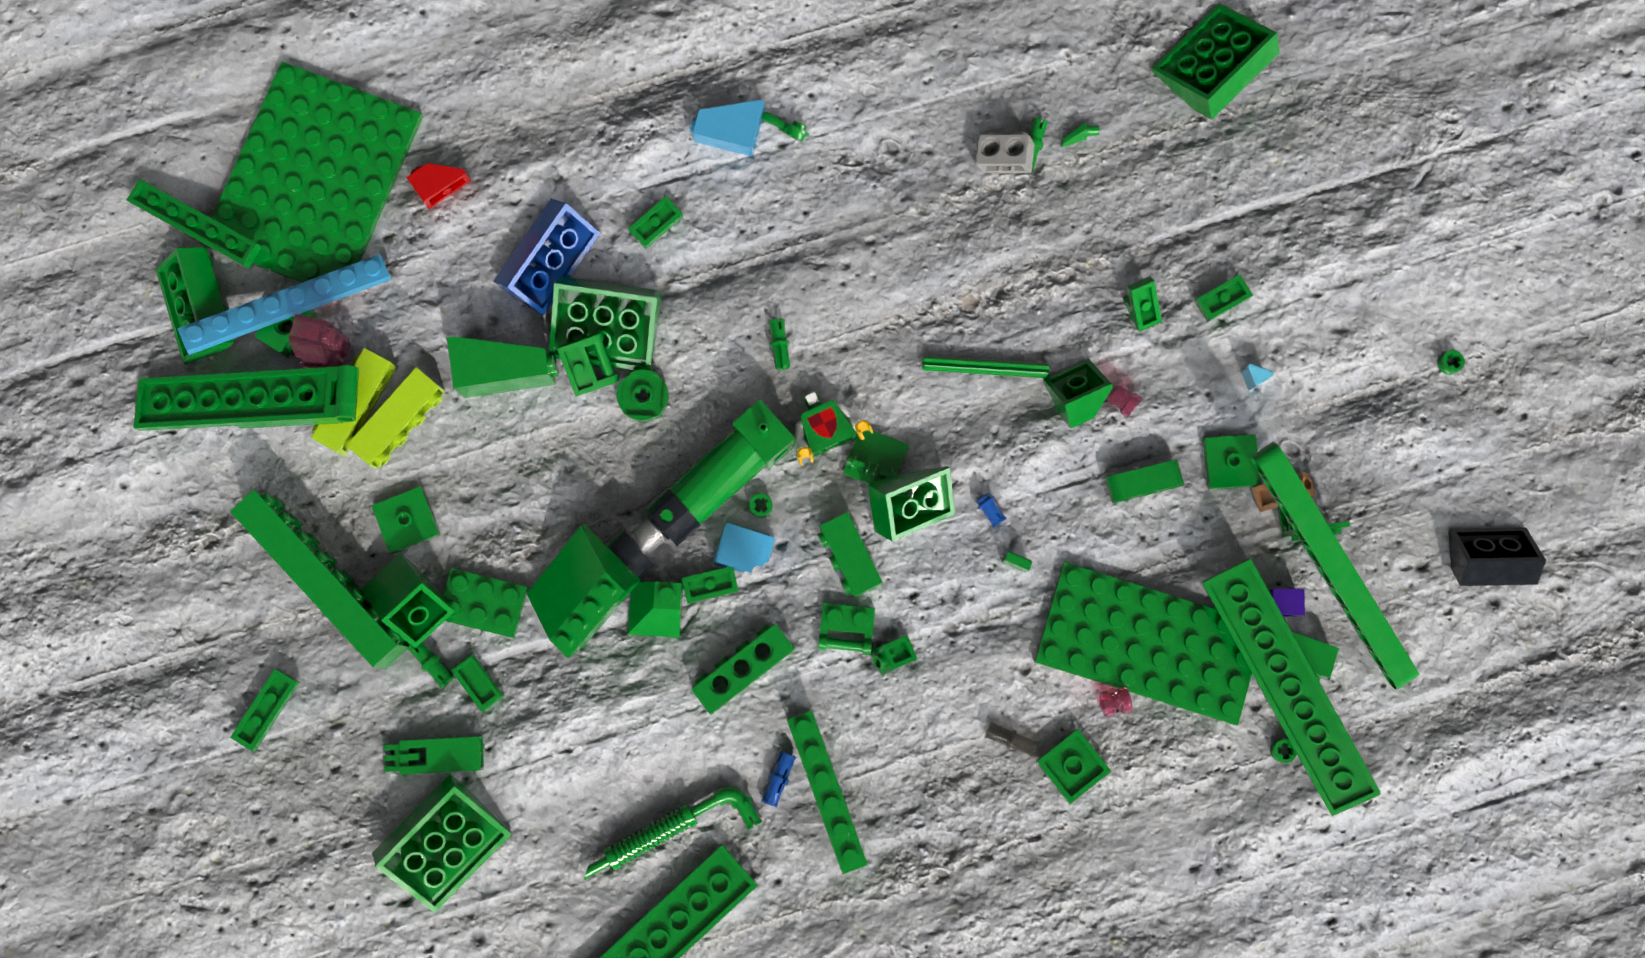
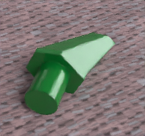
(1079, 134)

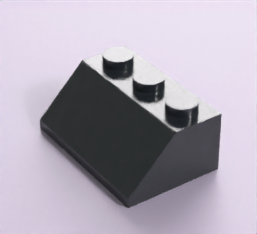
(1495, 556)

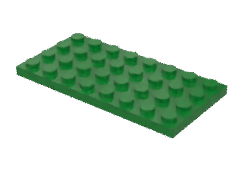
(1144, 643)

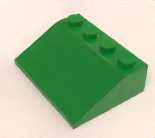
(1217, 60)
(621, 312)
(580, 591)
(440, 844)

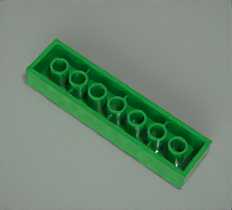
(319, 577)

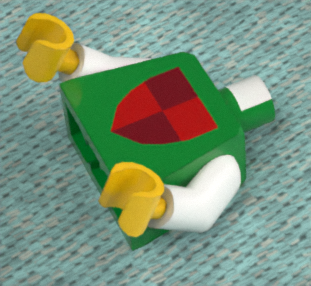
(826, 427)

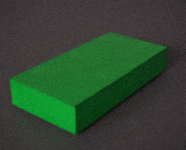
(477, 682)

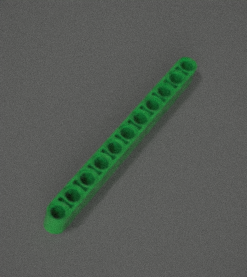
(1334, 565)

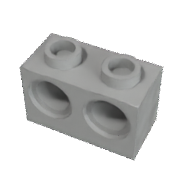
(1003, 160)

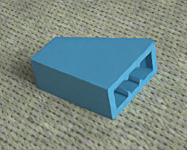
(729, 126)

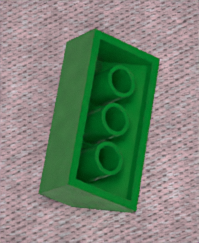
(191, 294)

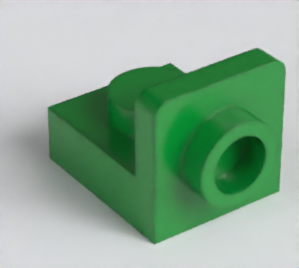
(893, 655)

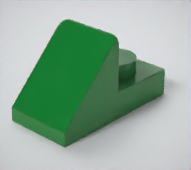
(1143, 303)

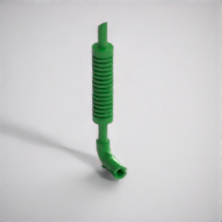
(671, 825)

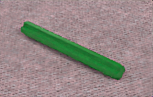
(984, 366)

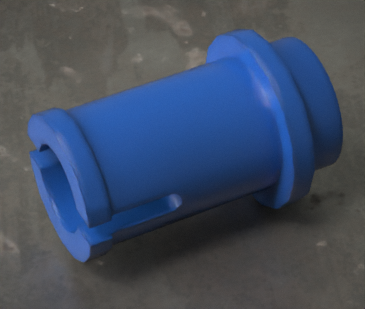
(991, 510)

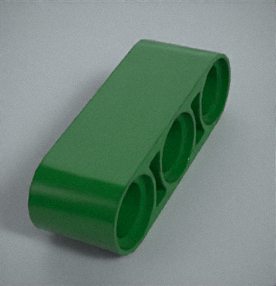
(1144, 481)

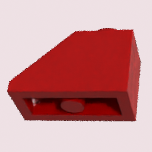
(437, 182)

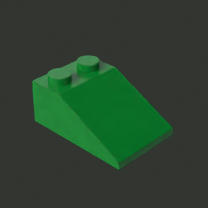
(911, 501)

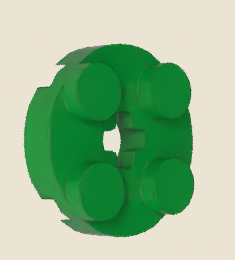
(632, 385)

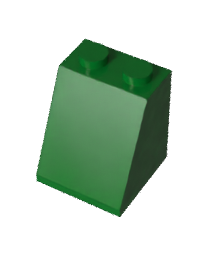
(406, 600)

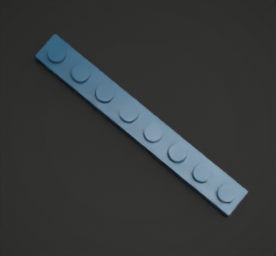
(283, 304)

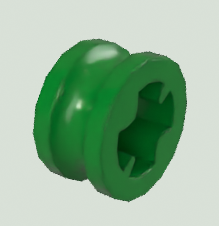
(1445, 368)
(769, 505)
(1279, 757)

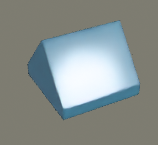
(1255, 375)

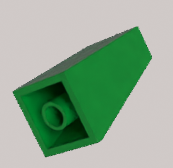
(498, 367)

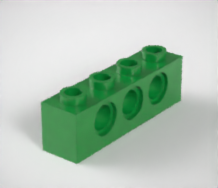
(779, 649)

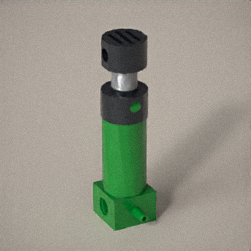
(680, 508)

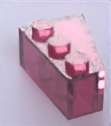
(318, 342)

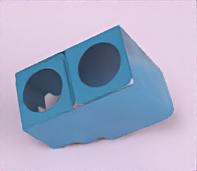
(743, 548)

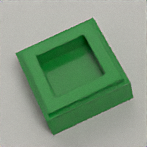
(1017, 561)

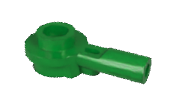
(795, 130)

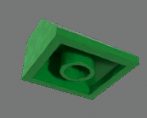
(1078, 392)
(656, 609)

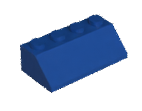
(546, 252)

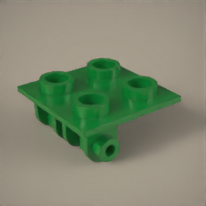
(875, 457)

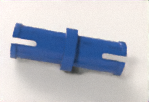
(778, 779)

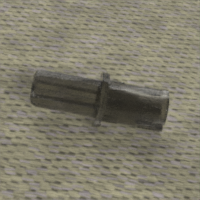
(1011, 739)

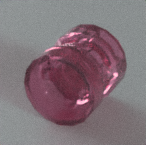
(1124, 400)
(1115, 702)

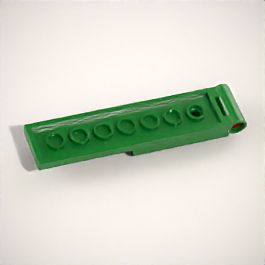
(248, 399)

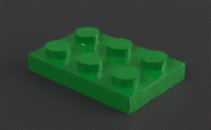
(485, 602)

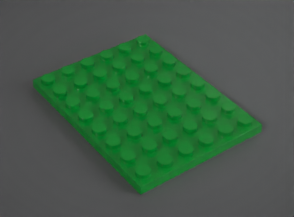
(315, 173)

